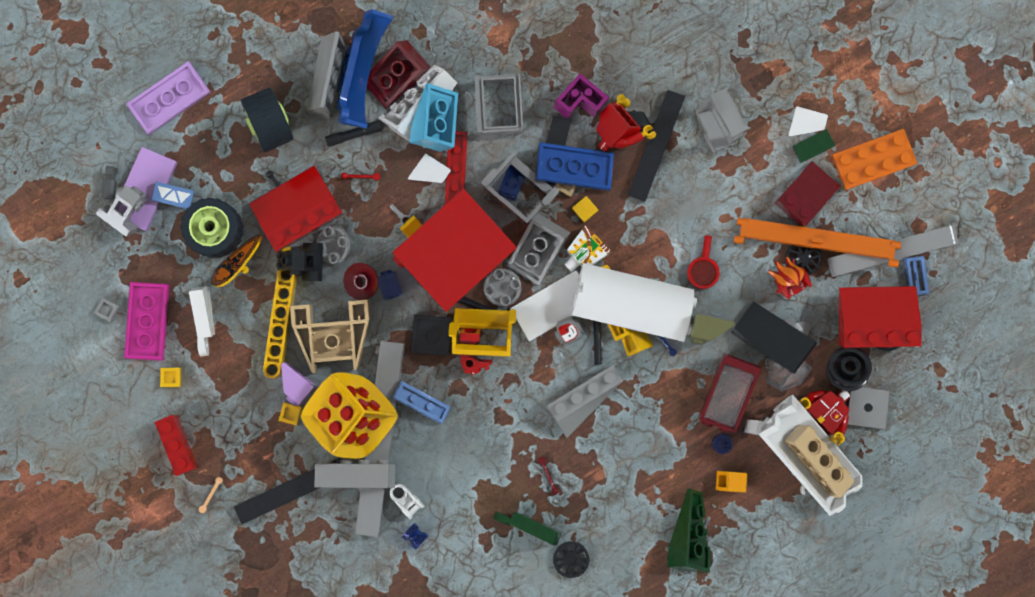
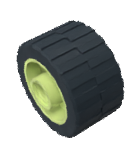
(267, 119)
(197, 225)

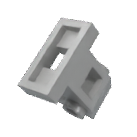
(130, 197)

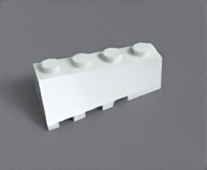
(402, 114)

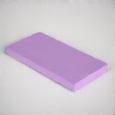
(168, 98)
(145, 172)

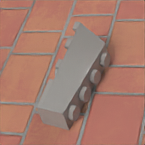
(580, 402)

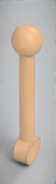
(202, 509)

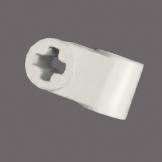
(406, 501)

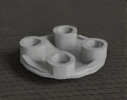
(335, 244)
(502, 287)

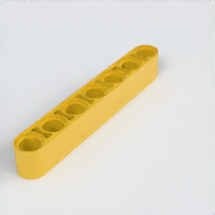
(275, 322)

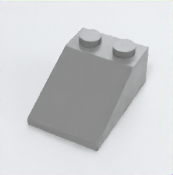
(538, 249)

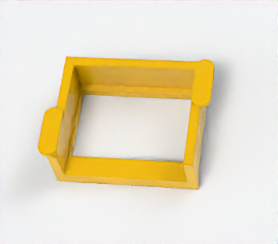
(482, 320)

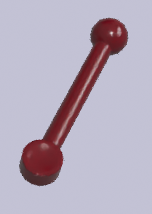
(554, 490)

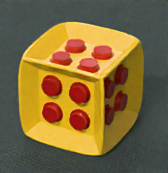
(348, 415)

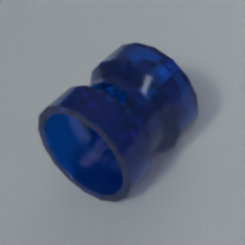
(718, 444)
(411, 534)

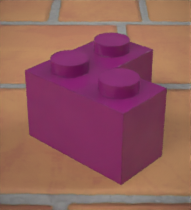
(583, 94)

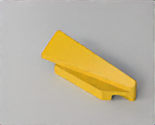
(633, 340)

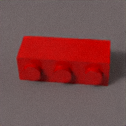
(176, 445)

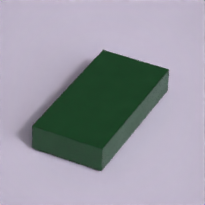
(813, 146)

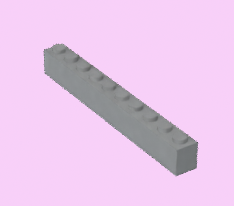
(371, 500)

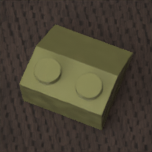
(707, 328)

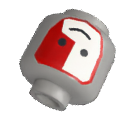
(569, 330)

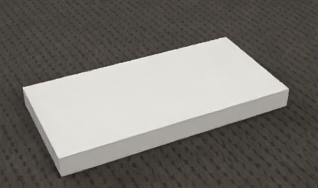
(547, 307)

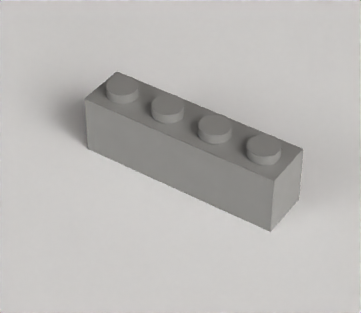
(355, 475)

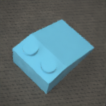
(435, 119)

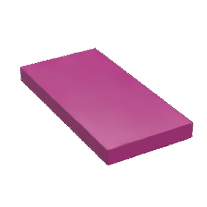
(146, 321)

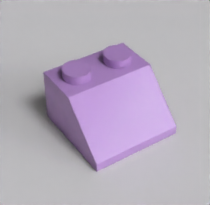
(296, 385)

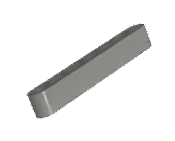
(910, 247)

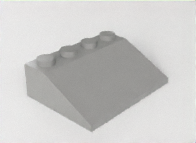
(326, 75)

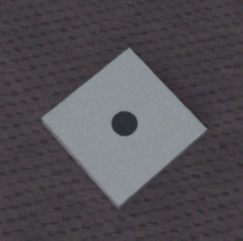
(868, 408)

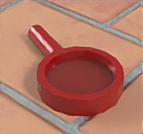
(703, 271)

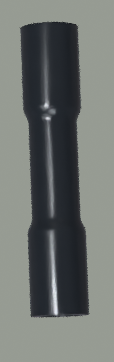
(341, 137)

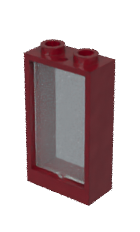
(729, 393)

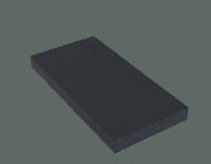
(774, 337)

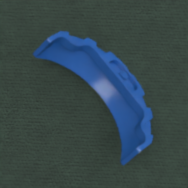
(357, 66)

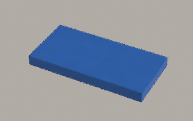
(574, 166)

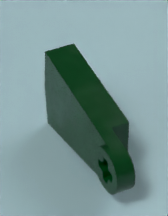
(530, 526)

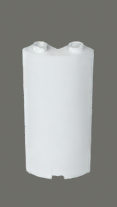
(634, 302)
(777, 429)

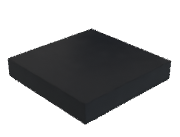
(431, 335)

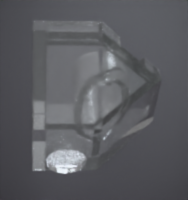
(783, 379)

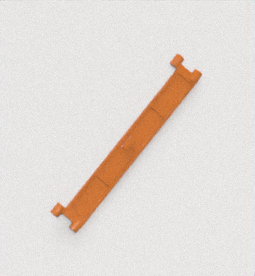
(818, 239)

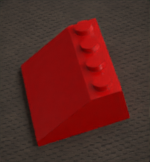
(295, 209)
(879, 317)

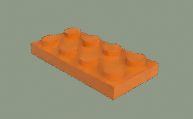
(874, 159)

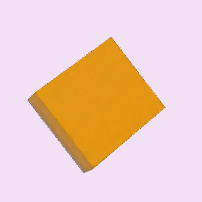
(731, 481)

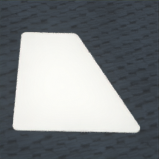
(807, 121)
(429, 170)

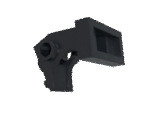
(304, 263)

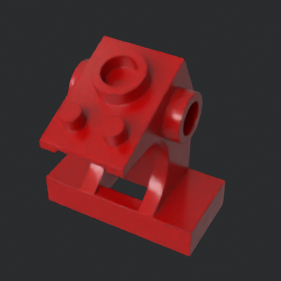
(471, 336)

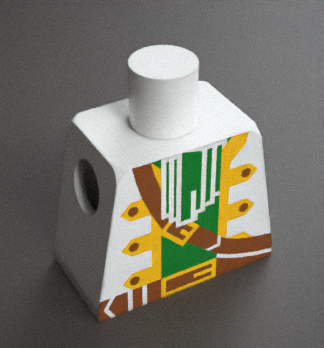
(586, 249)

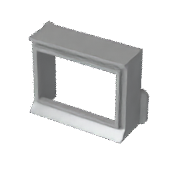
(493, 132)
(716, 133)
(495, 174)

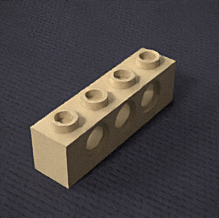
(810, 457)

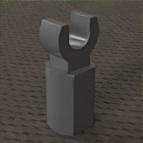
(109, 183)

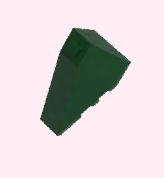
(688, 543)

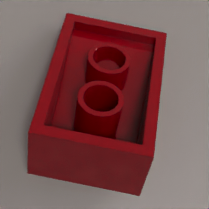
(396, 73)
(807, 194)

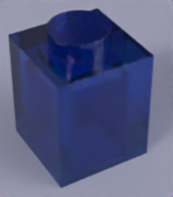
(389, 285)

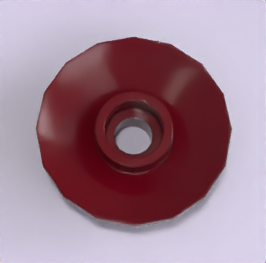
(353, 281)

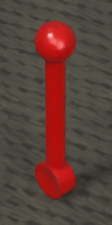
(376, 176)

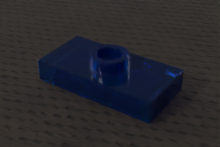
(511, 183)

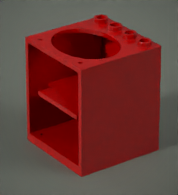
(454, 250)

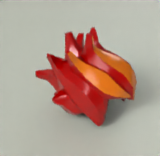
(790, 279)

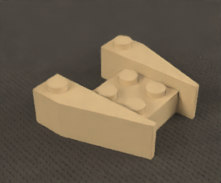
(332, 339)

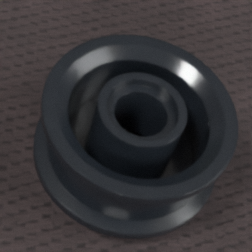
(845, 379)

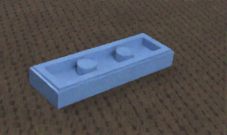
(420, 402)

